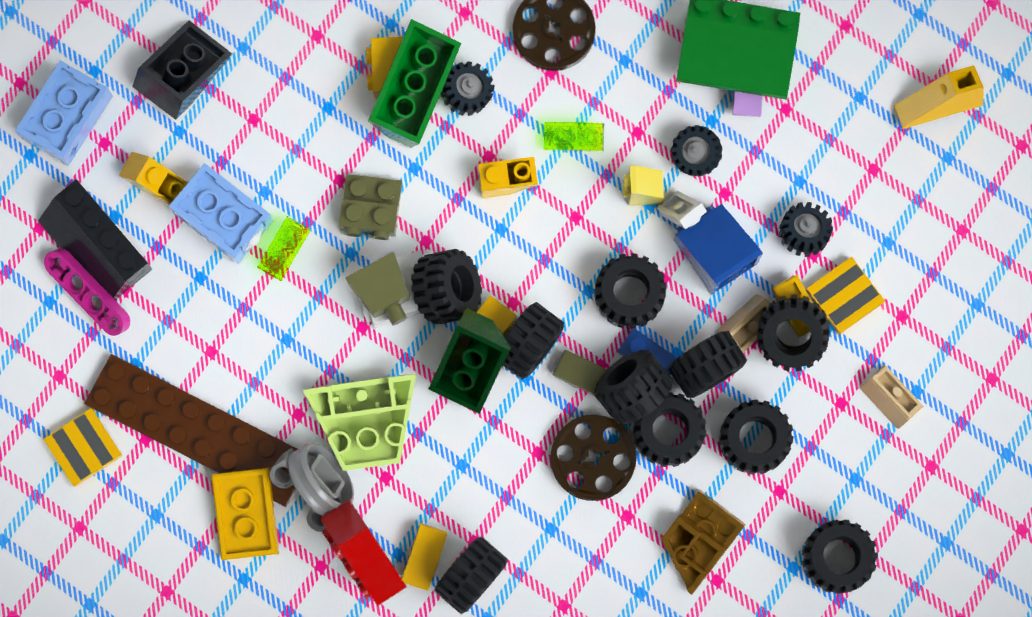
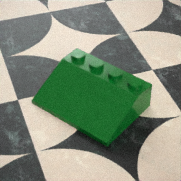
(739, 47)

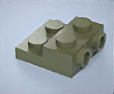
(370, 206)

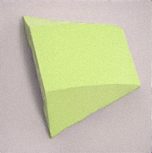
(364, 419)

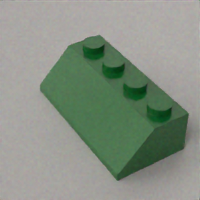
(413, 84)

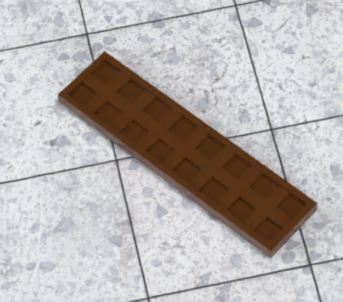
(185, 422)

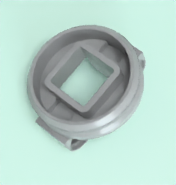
(317, 479)

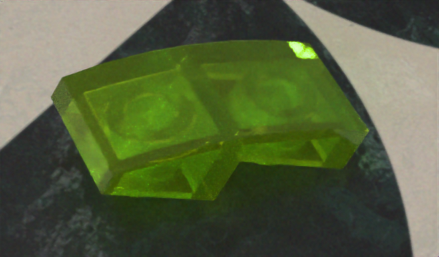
(574, 136)
(284, 248)

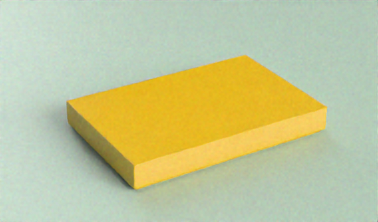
(245, 514)

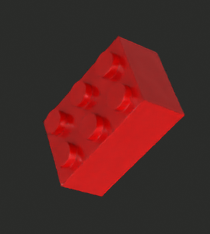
(361, 553)

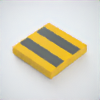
(845, 295)
(83, 447)

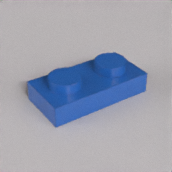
(638, 341)

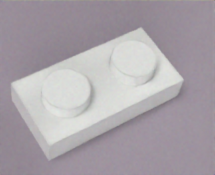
(682, 210)

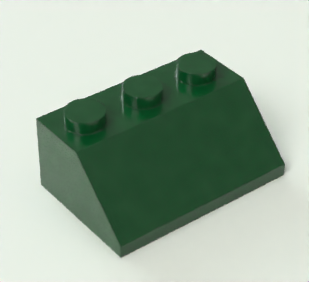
(471, 361)

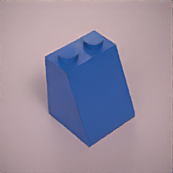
(718, 248)

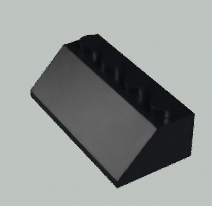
(93, 240)

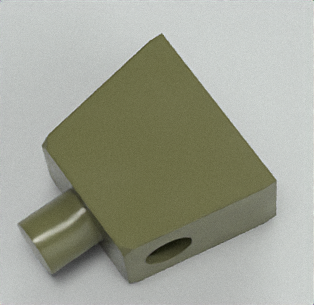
(381, 288)

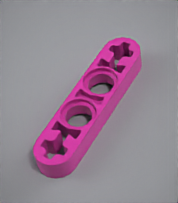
(84, 295)

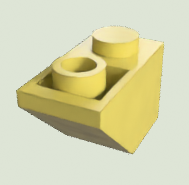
(643, 186)

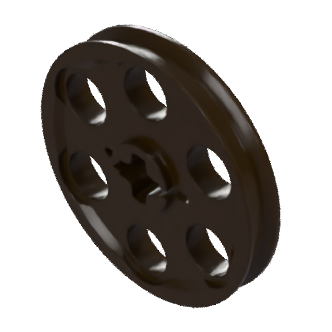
(548, 41)
(581, 449)

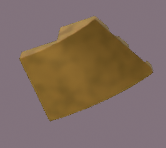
(700, 538)

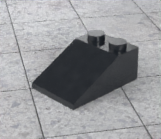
(181, 69)

